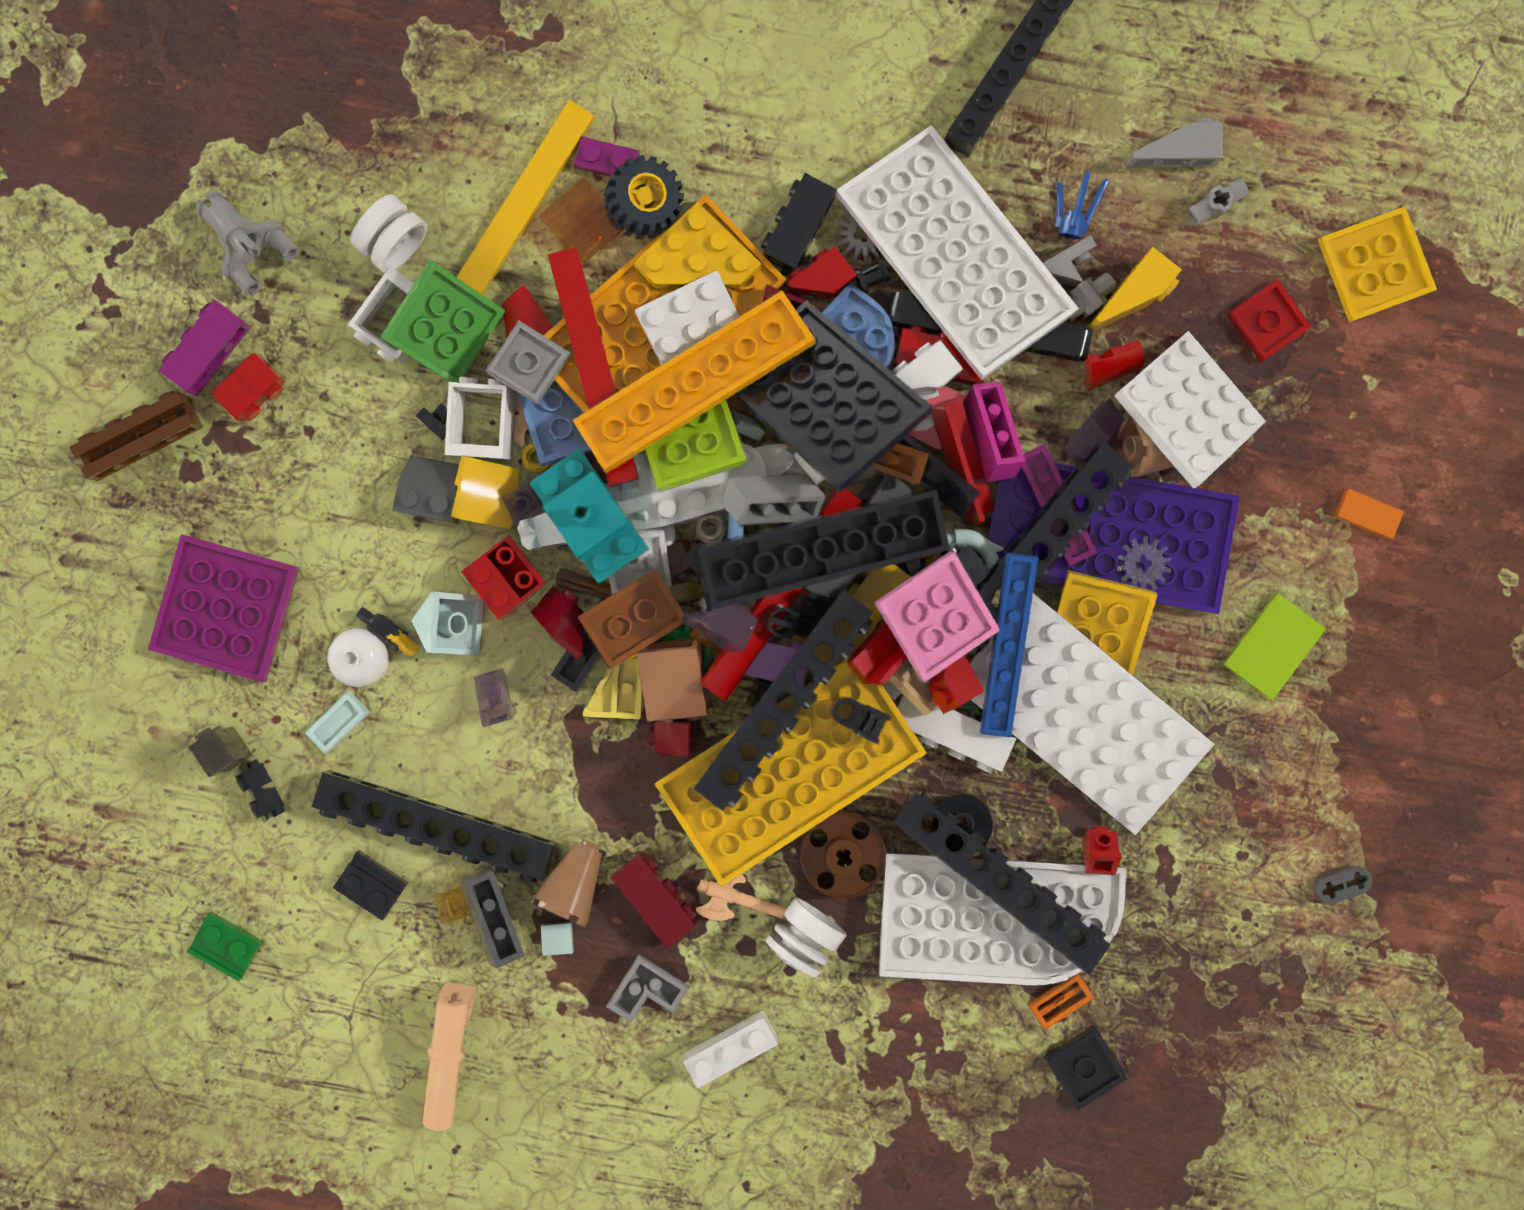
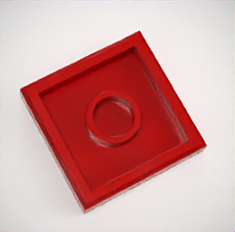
(1269, 320)

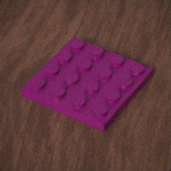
(223, 608)

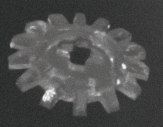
(1151, 553)

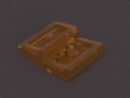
(580, 220)

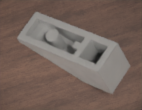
(1190, 146)

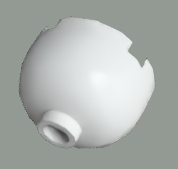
(358, 658)

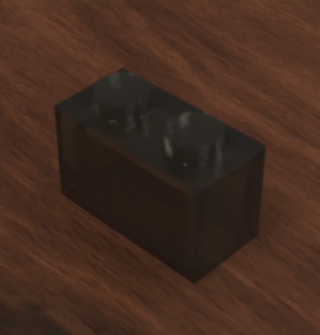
(219, 750)

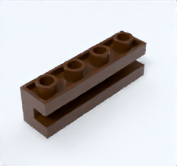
(136, 436)

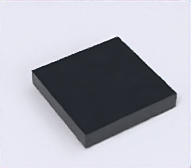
(1085, 1067)

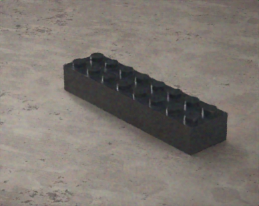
(820, 549)

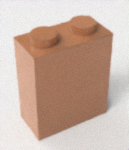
(671, 680)

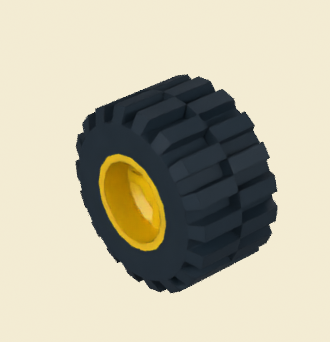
(643, 197)

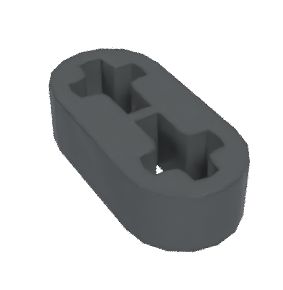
(1340, 878)

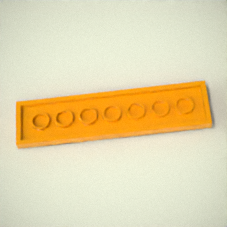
(694, 381)

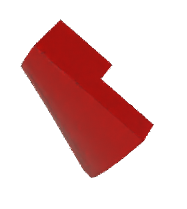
(523, 308)
(1113, 364)

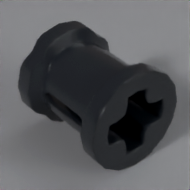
(872, 275)

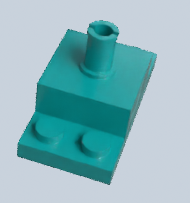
(588, 516)

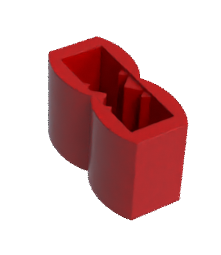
(248, 388)

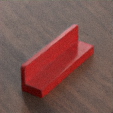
(962, 454)
(877, 656)

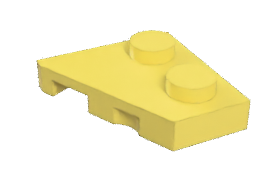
(618, 693)

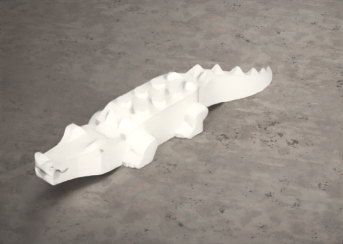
(678, 505)

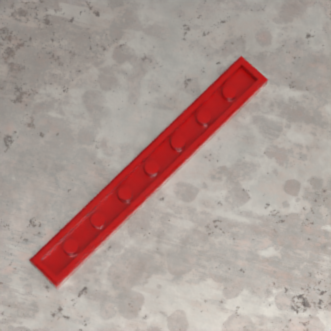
(586, 342)
(732, 666)

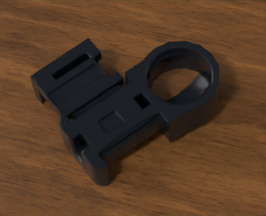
(798, 623)

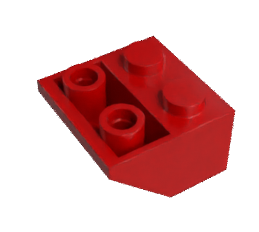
(504, 578)

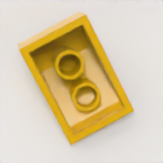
(1149, 280)

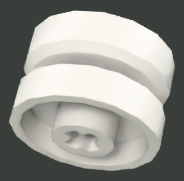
(388, 233)

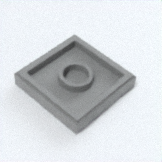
(528, 362)

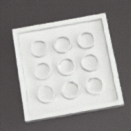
(1190, 409)

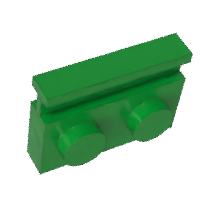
(225, 946)

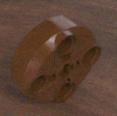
(861, 851)

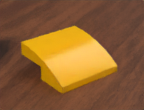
(481, 489)

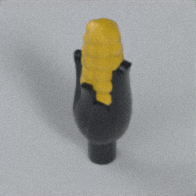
(388, 632)

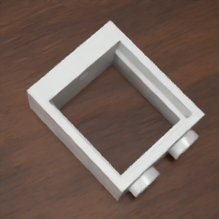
(370, 308)
(455, 419)

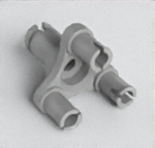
(243, 240)

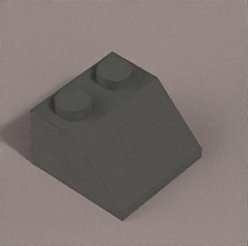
(427, 489)

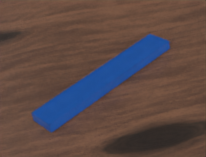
(1008, 644)

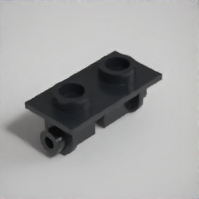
(252, 781)

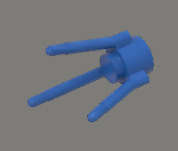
(1072, 224)

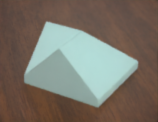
(450, 623)

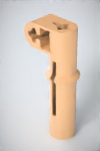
(445, 1053)

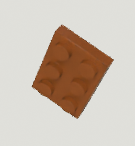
(632, 618)

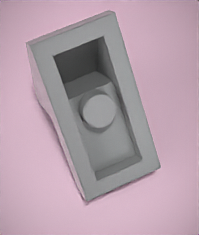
(1062, 265)

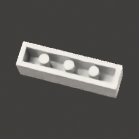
(958, 734)

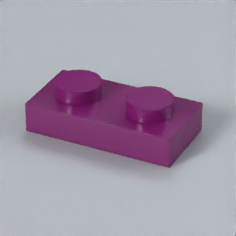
(602, 156)

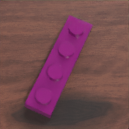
(1044, 481)

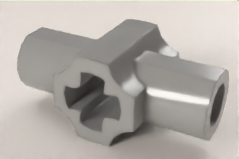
(1227, 196)
(1091, 295)

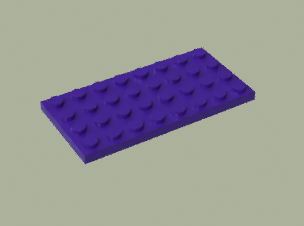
(1187, 521)

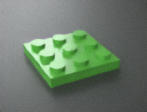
(442, 322)

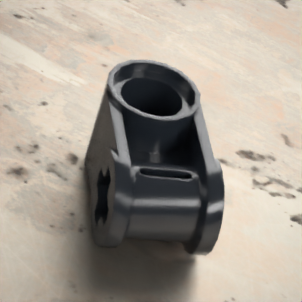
(861, 719)

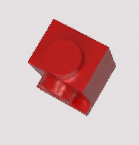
(1101, 845)

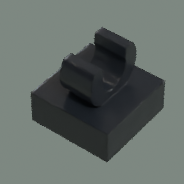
(435, 420)

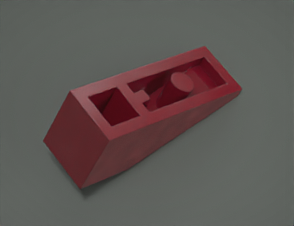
(558, 616)
(672, 737)

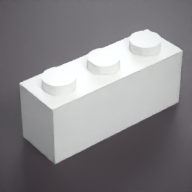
(730, 1049)

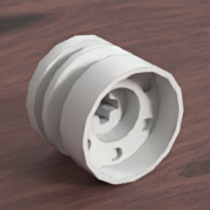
(805, 937)

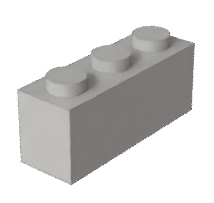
(772, 499)

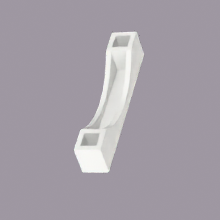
(924, 375)

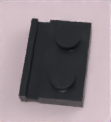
(370, 885)

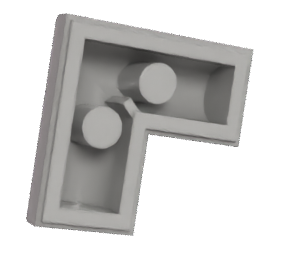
(643, 981)

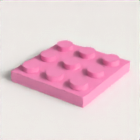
(937, 616)

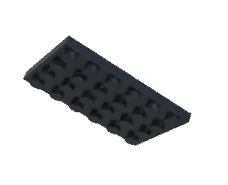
(835, 403)

